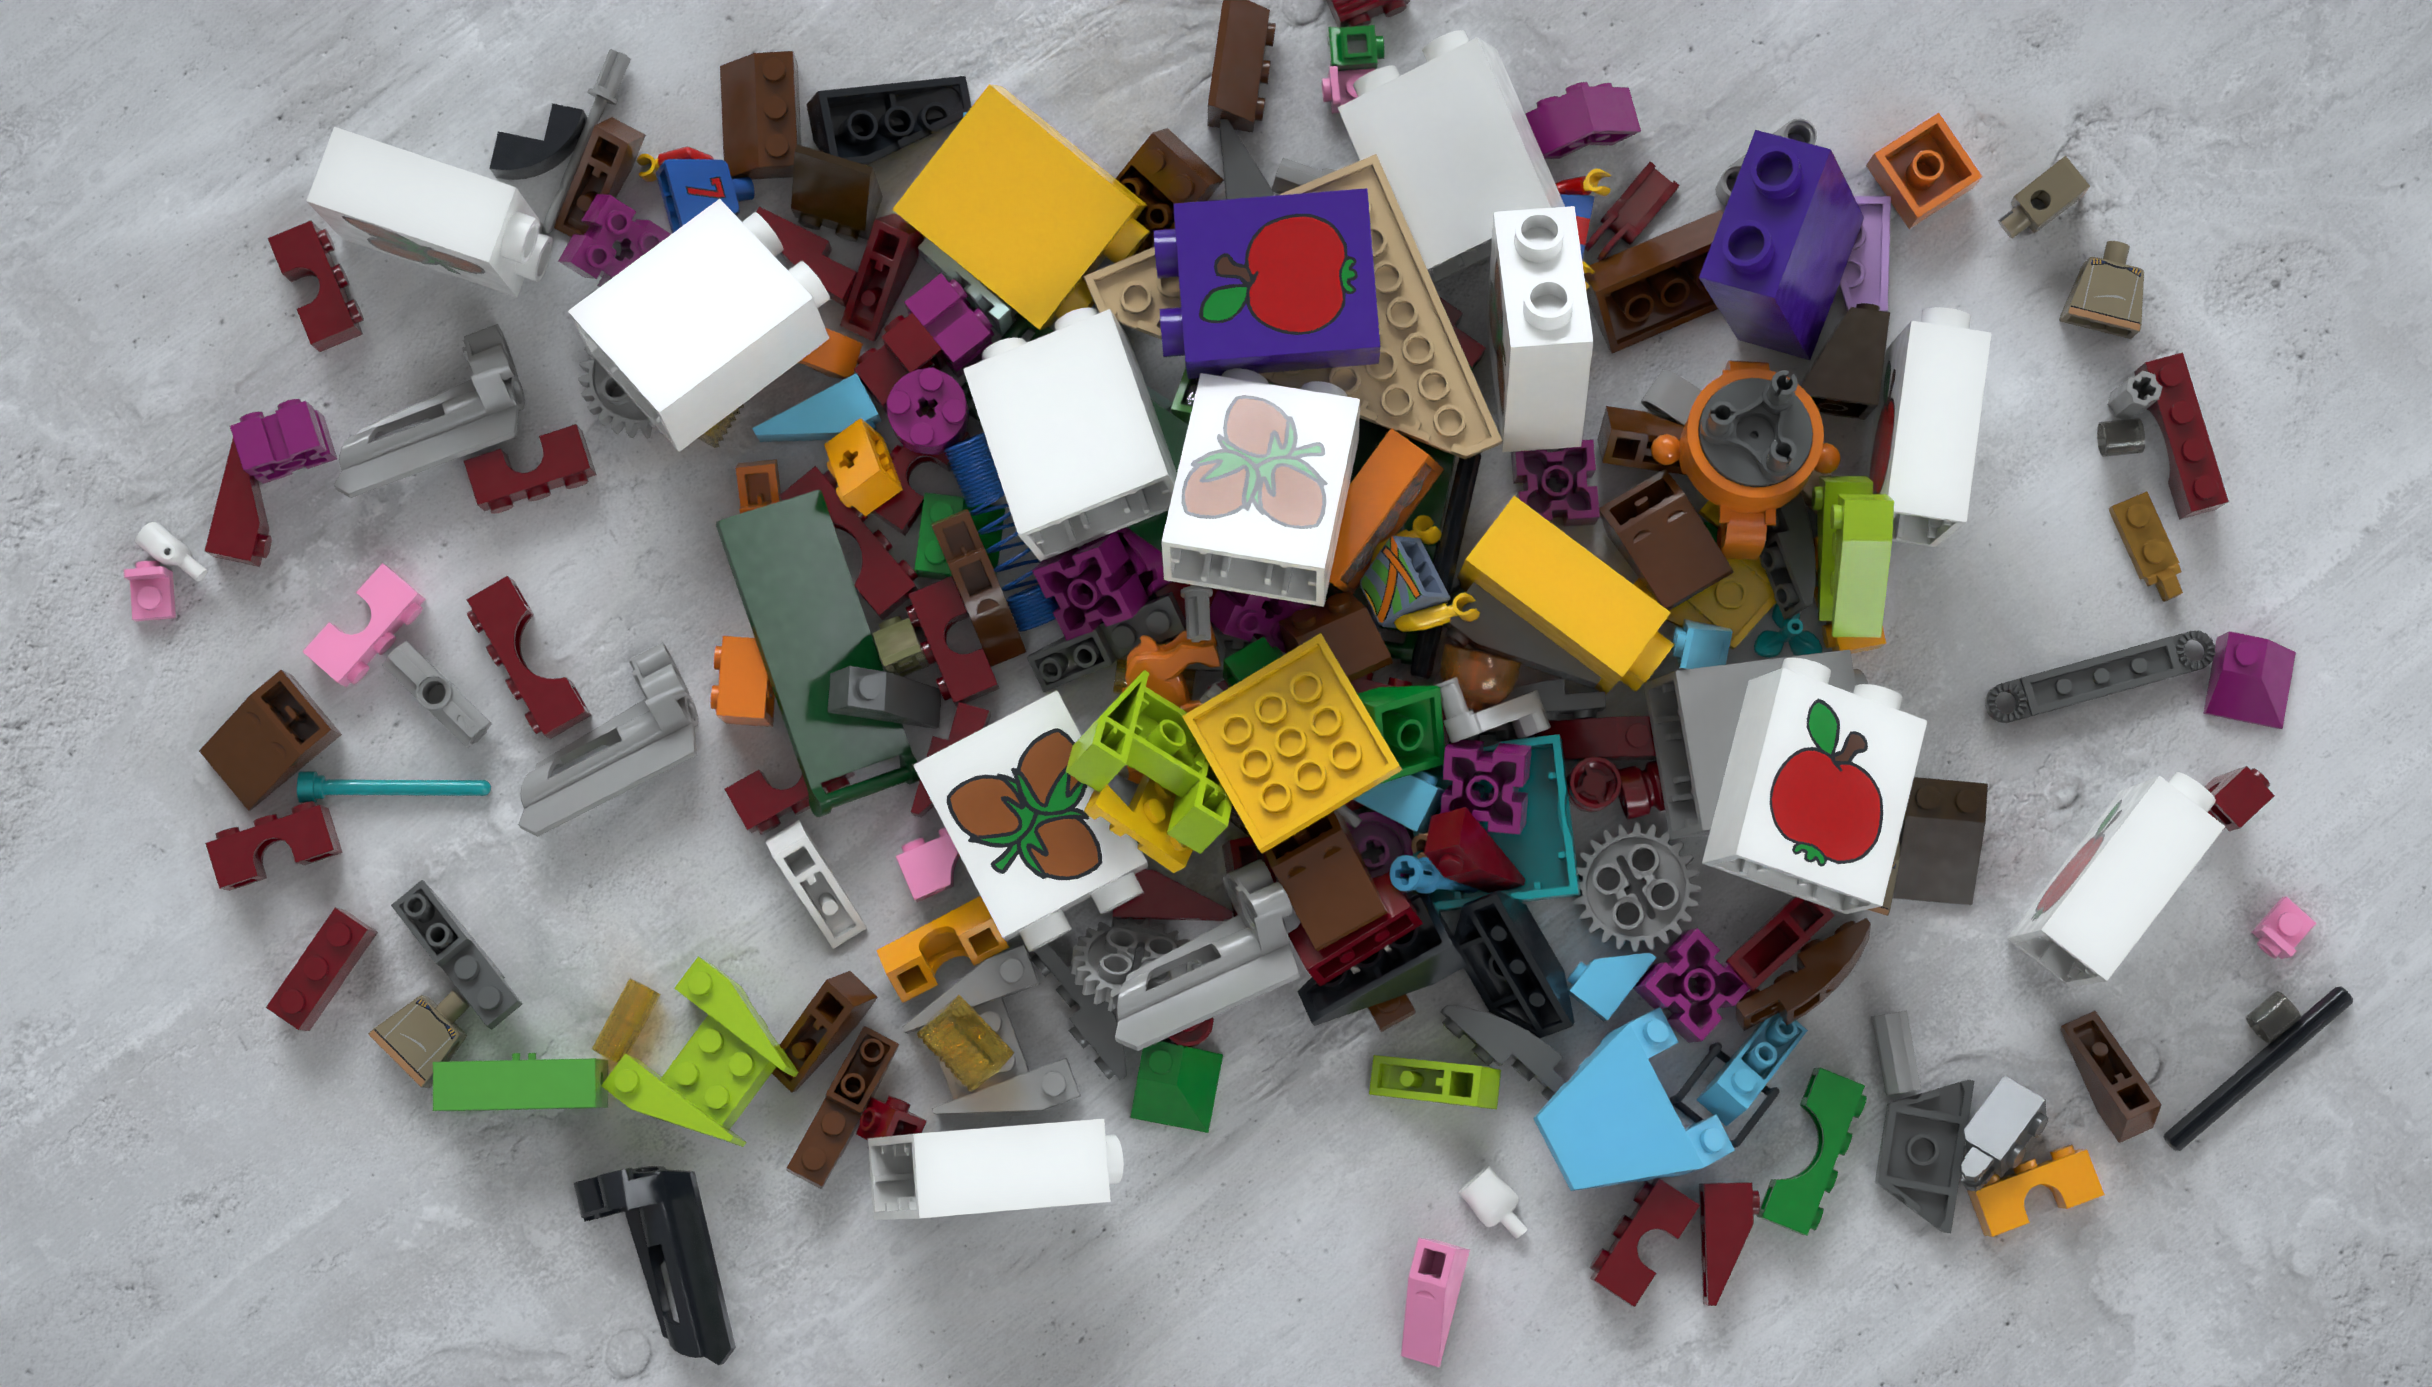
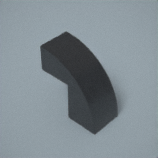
(526, 157)

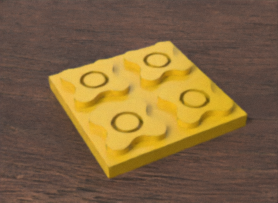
(1291, 743)

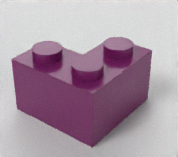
(1583, 118)

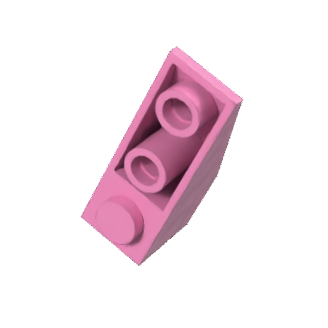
(1432, 1299)

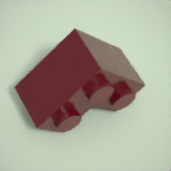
(905, 349)

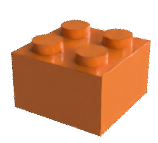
(1924, 170)
(744, 685)

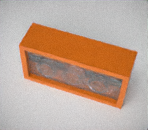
(1380, 504)

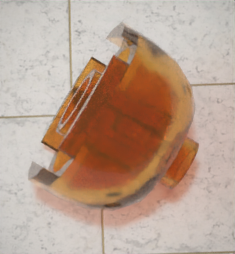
(1480, 675)

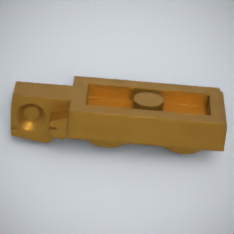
(2148, 544)

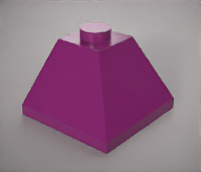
(2249, 680)

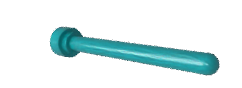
(314, 787)

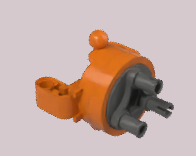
(1749, 450)

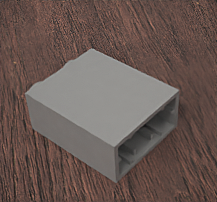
(1695, 727)

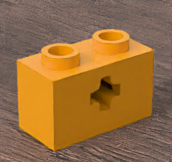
(862, 467)

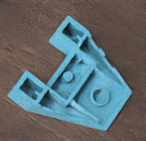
(1617, 1119)

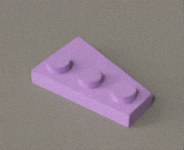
(1868, 265)

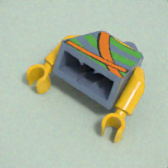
(1405, 585)

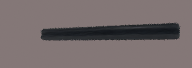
(1447, 557)
(2258, 1068)

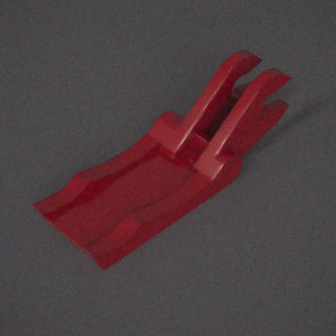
(1634, 209)

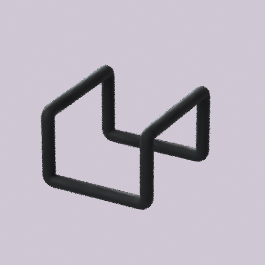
(1715, 1051)

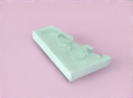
(991, 305)

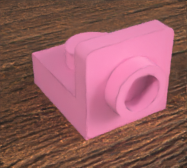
(1339, 86)
(151, 591)
(2282, 929)

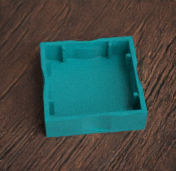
(1545, 845)

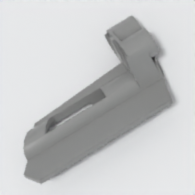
(461, 422)
(641, 746)
(1238, 962)

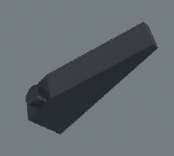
(884, 118)
(1398, 969)

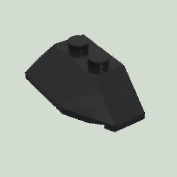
(1513, 964)

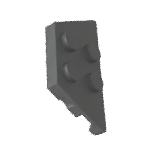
(1925, 1150)

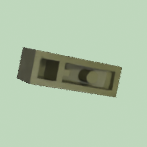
(899, 647)

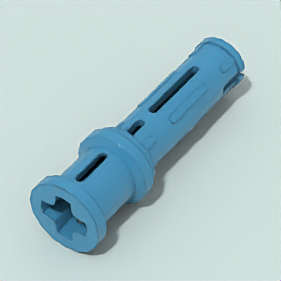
(1422, 876)

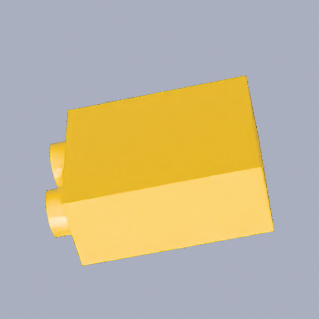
(1022, 208)
(1569, 596)

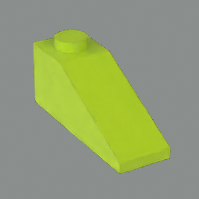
(1435, 1081)

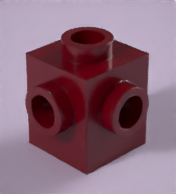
(888, 1119)

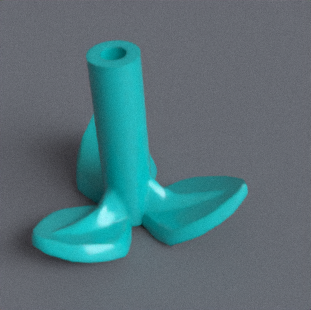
(1801, 642)

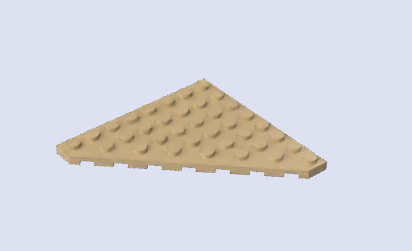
(1422, 372)

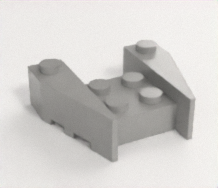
(1013, 1085)

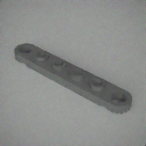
(2100, 676)

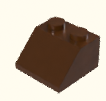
(1347, 631)

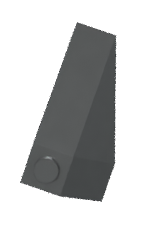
(1508, 635)

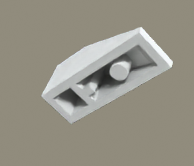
(815, 884)

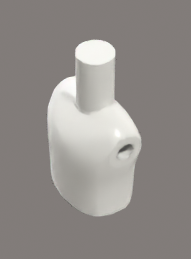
(169, 550)
(1493, 1201)

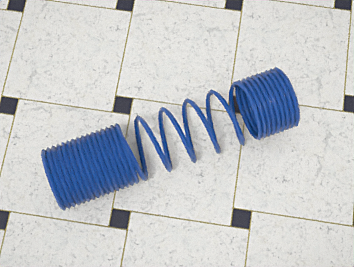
(981, 484)

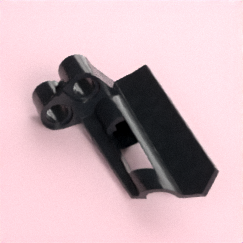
(669, 1226)

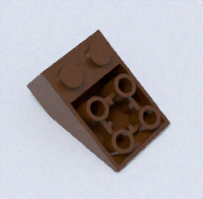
(1166, 174)
(1664, 540)
(269, 739)
(1326, 880)

